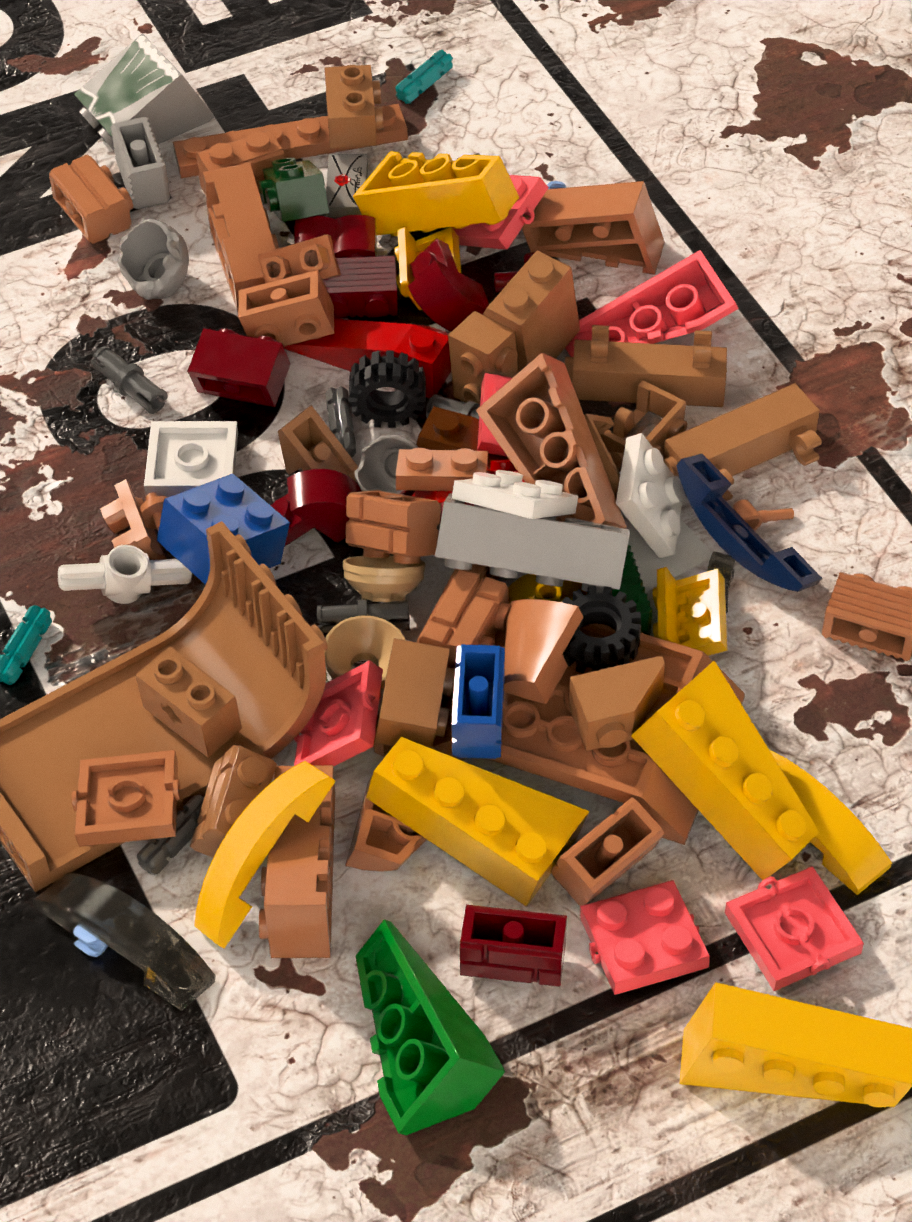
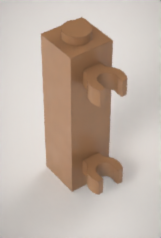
(615, 369)
(751, 435)

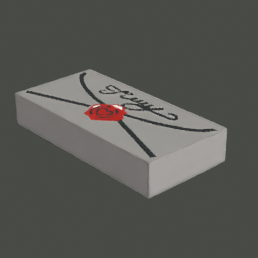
(344, 178)

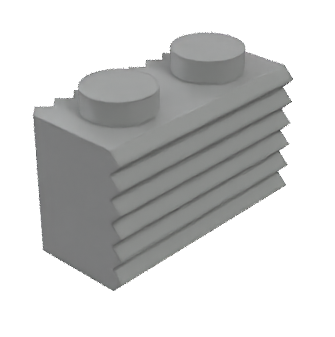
(140, 162)

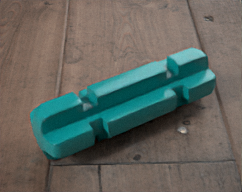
(424, 76)
(23, 643)

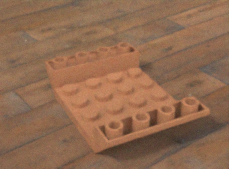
(548, 744)

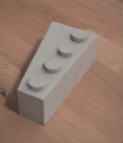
(541, 546)

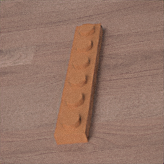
(297, 139)

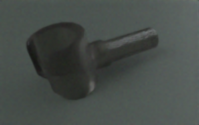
(725, 565)

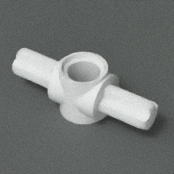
(110, 576)

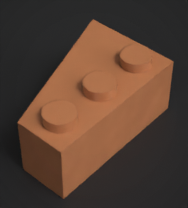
(598, 223)
(238, 225)

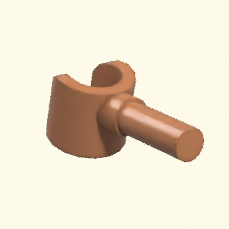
(756, 518)

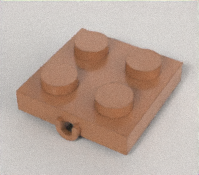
(126, 798)

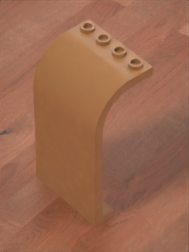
(235, 632)

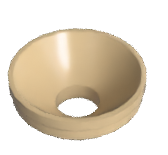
(382, 578)
(359, 640)

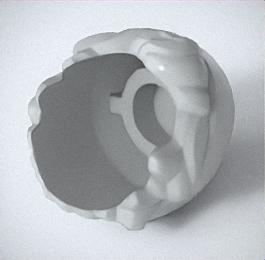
(154, 259)

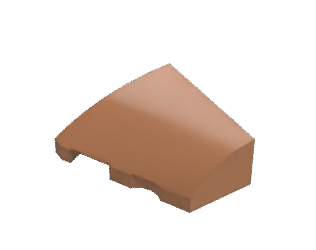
(535, 644)
(381, 840)

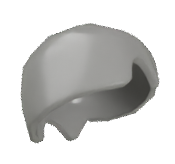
(379, 464)

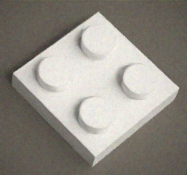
(189, 454)
(510, 495)
(650, 495)

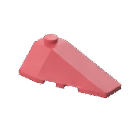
(663, 307)

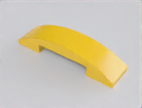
(248, 844)
(846, 844)

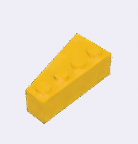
(436, 192)
(477, 816)
(794, 1050)

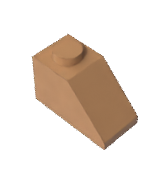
(615, 701)

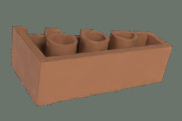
(549, 439)
(300, 883)

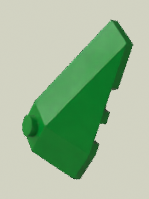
(427, 1044)

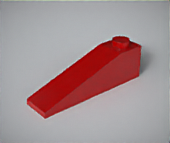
(359, 338)

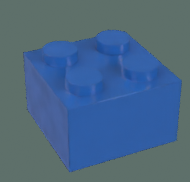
(225, 500)

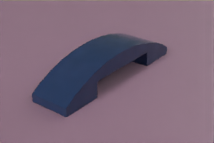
(704, 489)

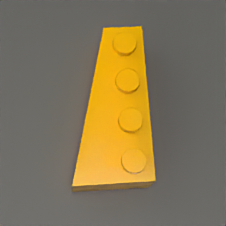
(728, 772)

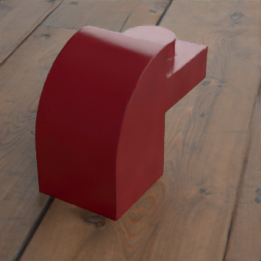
(442, 290)
(317, 501)

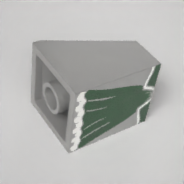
(142, 85)

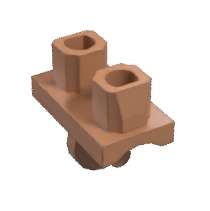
(300, 259)
(140, 516)

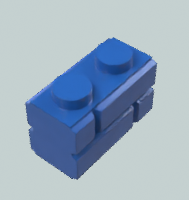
(478, 701)

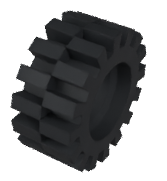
(392, 373)
(609, 611)

